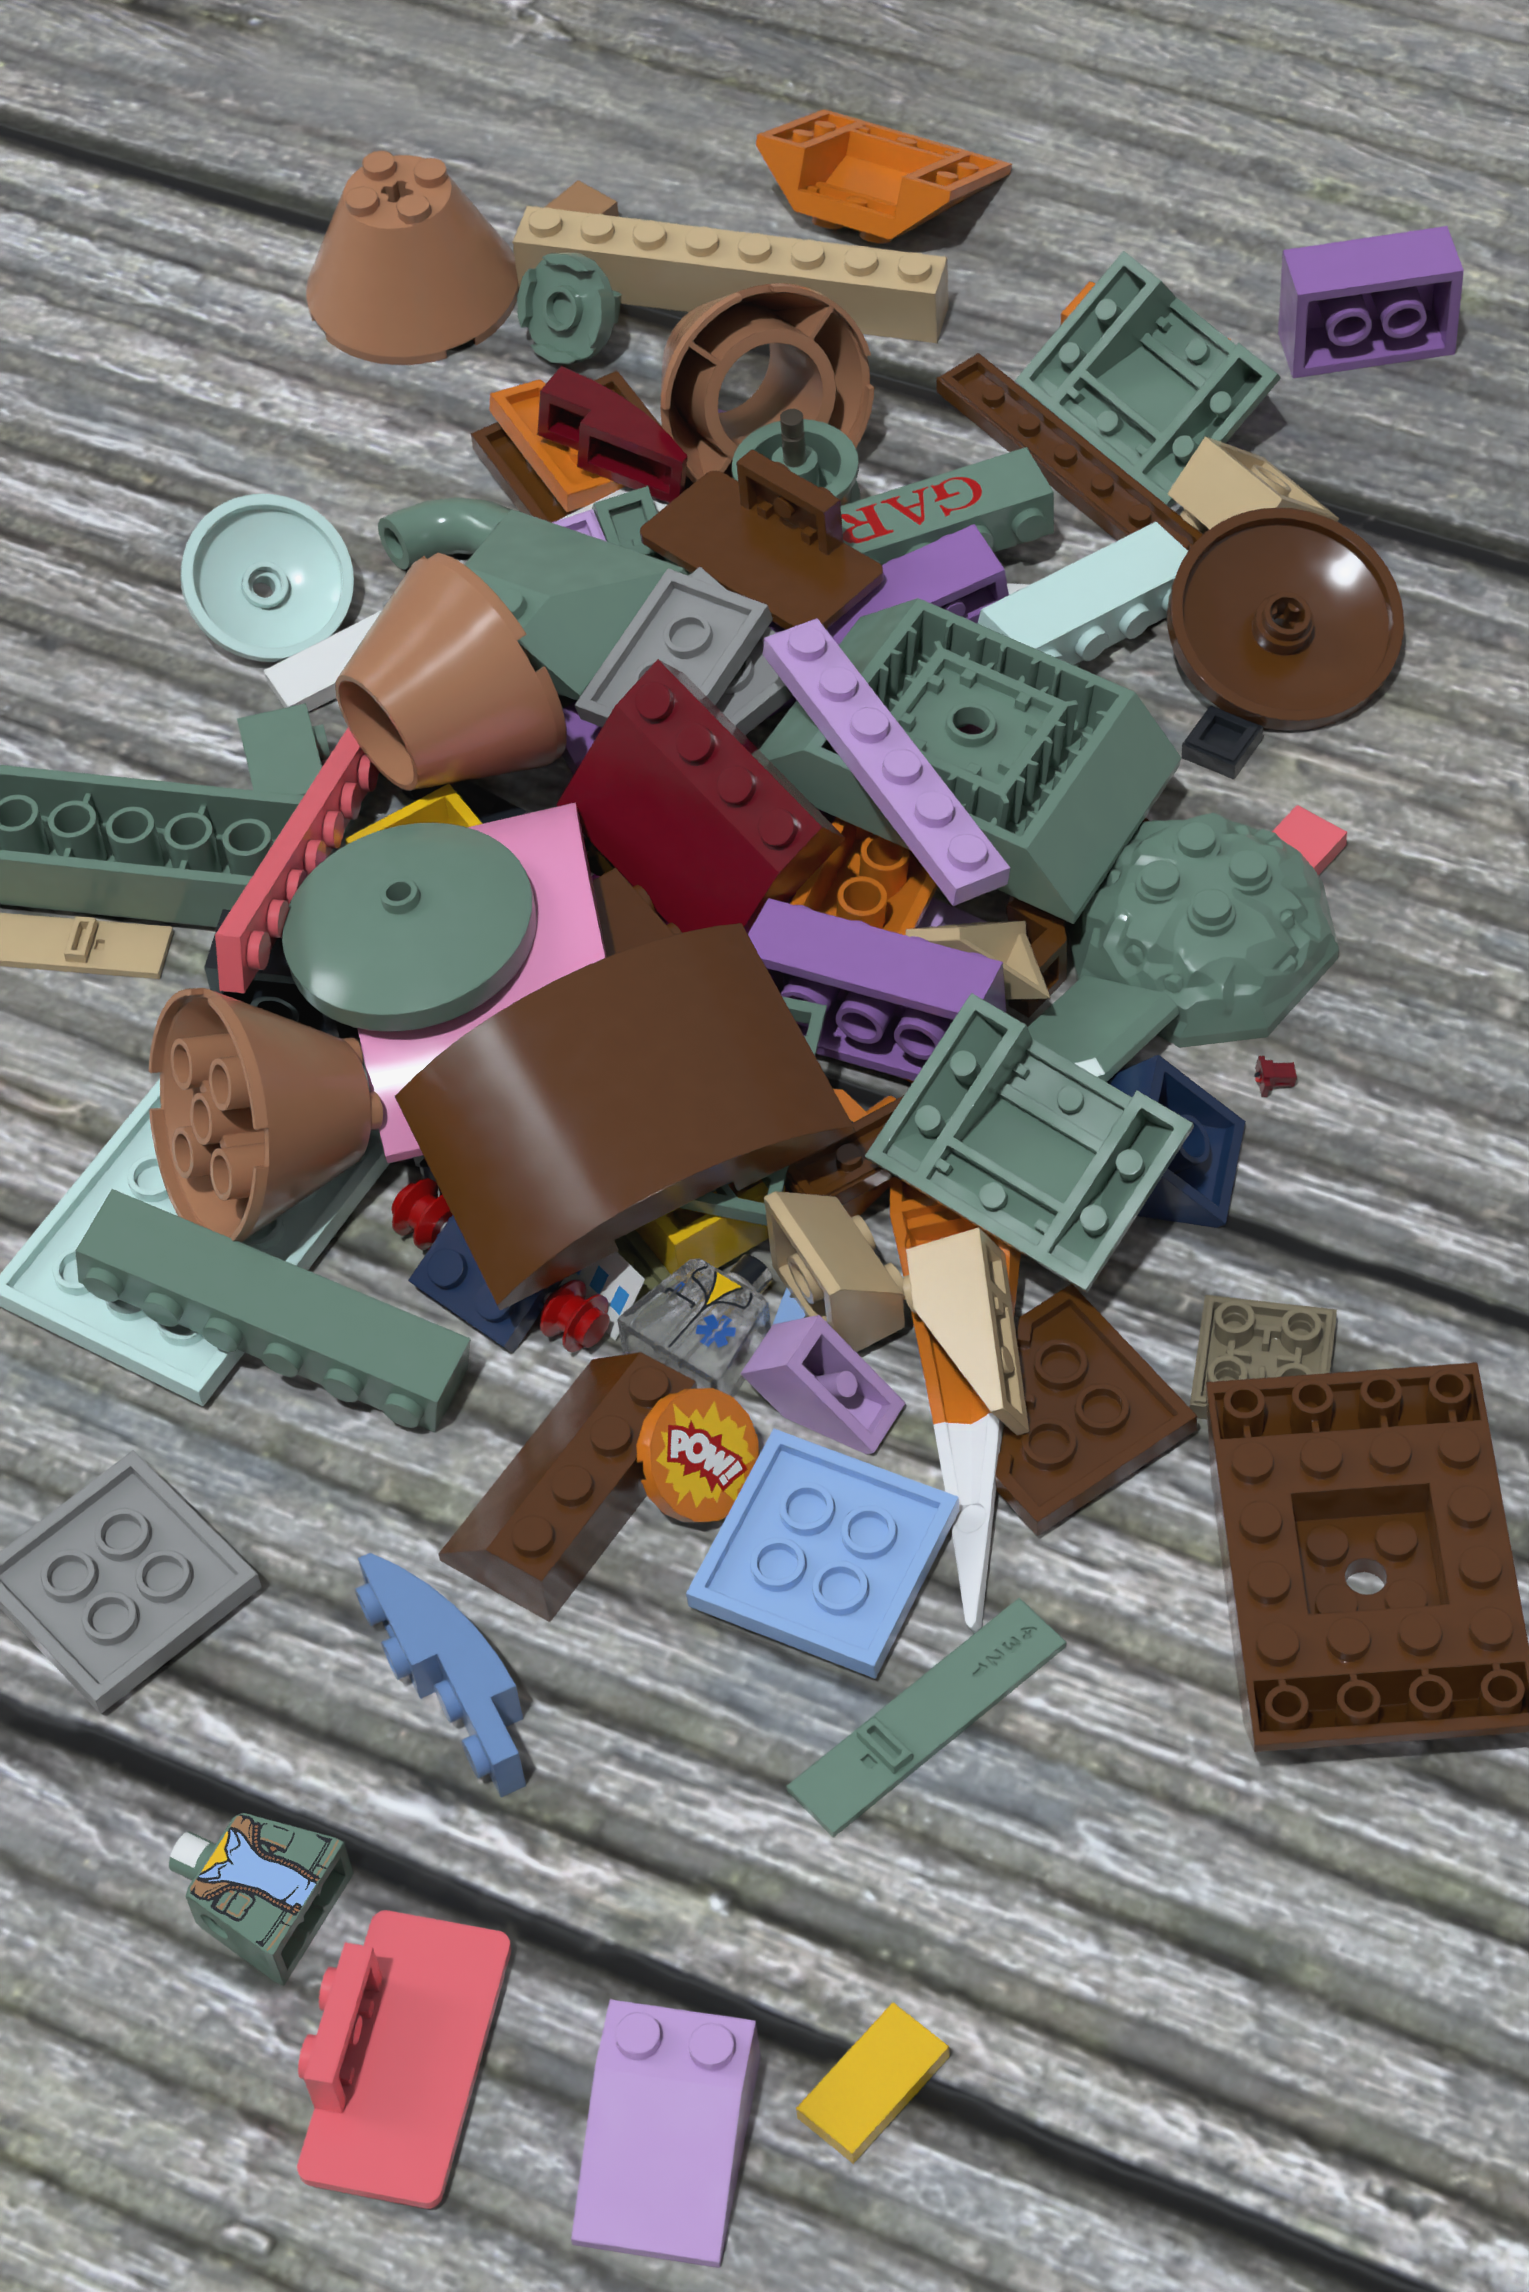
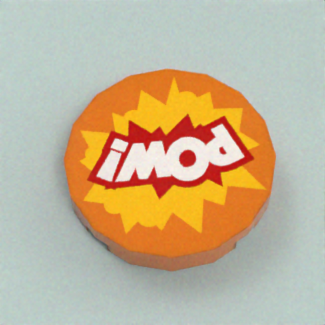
(696, 1453)

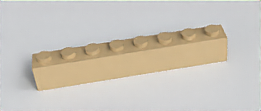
(691, 265)

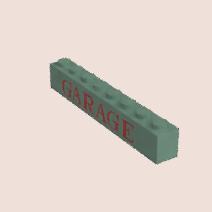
(999, 495)

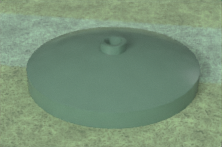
(409, 927)

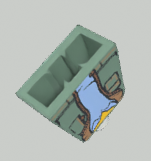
(263, 1888)

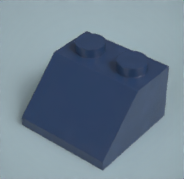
(1203, 1172)

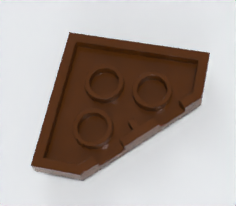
(1089, 1412)

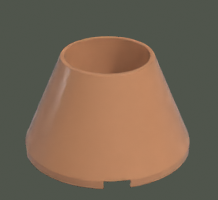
(813, 367)
(446, 686)

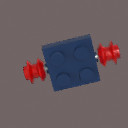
(455, 1280)

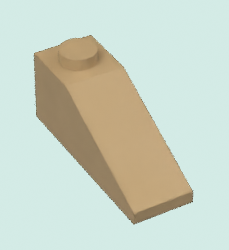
(966, 1303)

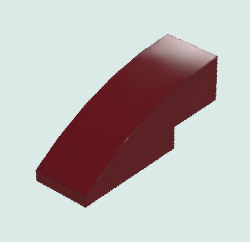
(611, 435)

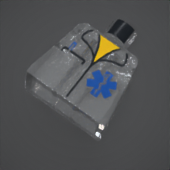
(702, 1321)

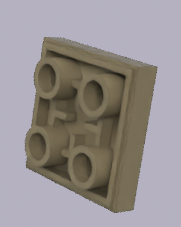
(1259, 1341)

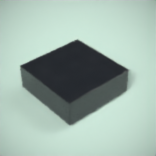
(1222, 742)

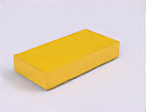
(872, 2082)

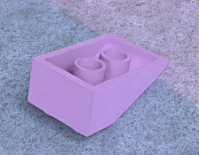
(665, 2132)

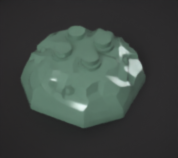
(1214, 921)

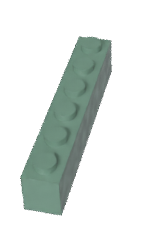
(272, 1311)

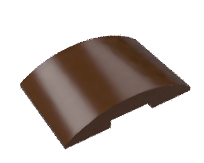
(617, 1104)

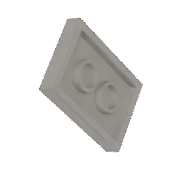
(687, 626)

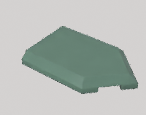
(1103, 1023)

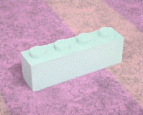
(1093, 599)

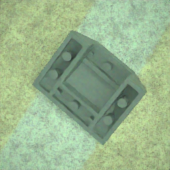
(1145, 376)
(565, 593)
(1028, 1143)

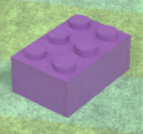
(1370, 301)

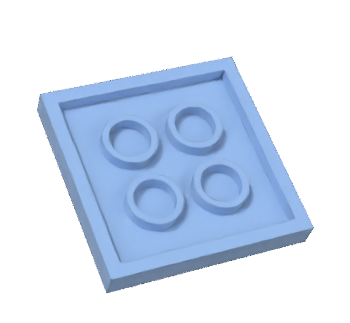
(823, 1552)

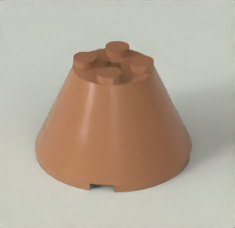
(409, 265)
(252, 1110)

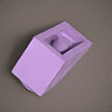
(823, 1384)

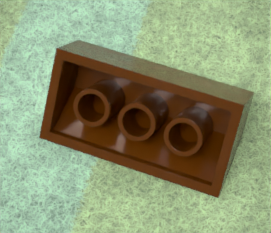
(565, 1487)

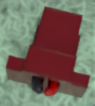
(1273, 1075)

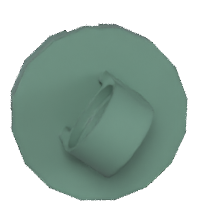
(567, 307)

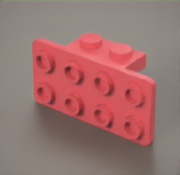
(398, 2056)

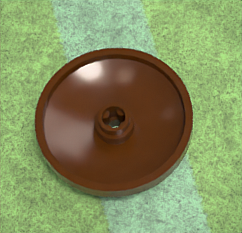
(1285, 618)

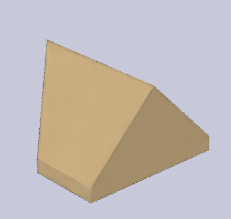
(998, 941)

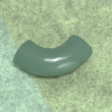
(438, 527)

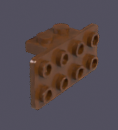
(766, 541)

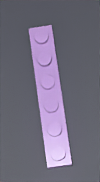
(886, 762)

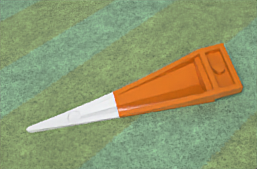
(963, 1425)

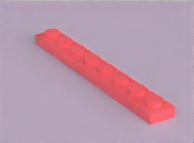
(304, 843)

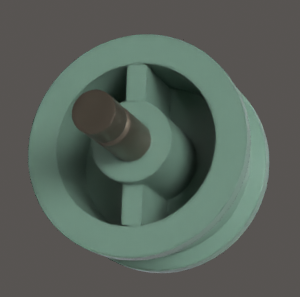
(810, 451)

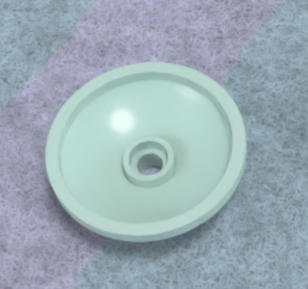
(273, 544)

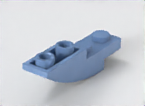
(450, 1658)

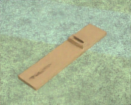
(83, 945)

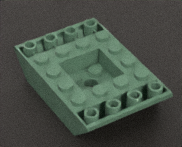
(1049, 781)

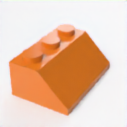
(869, 882)

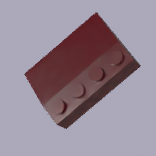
(694, 808)

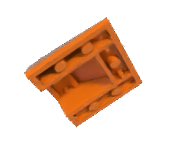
(871, 174)

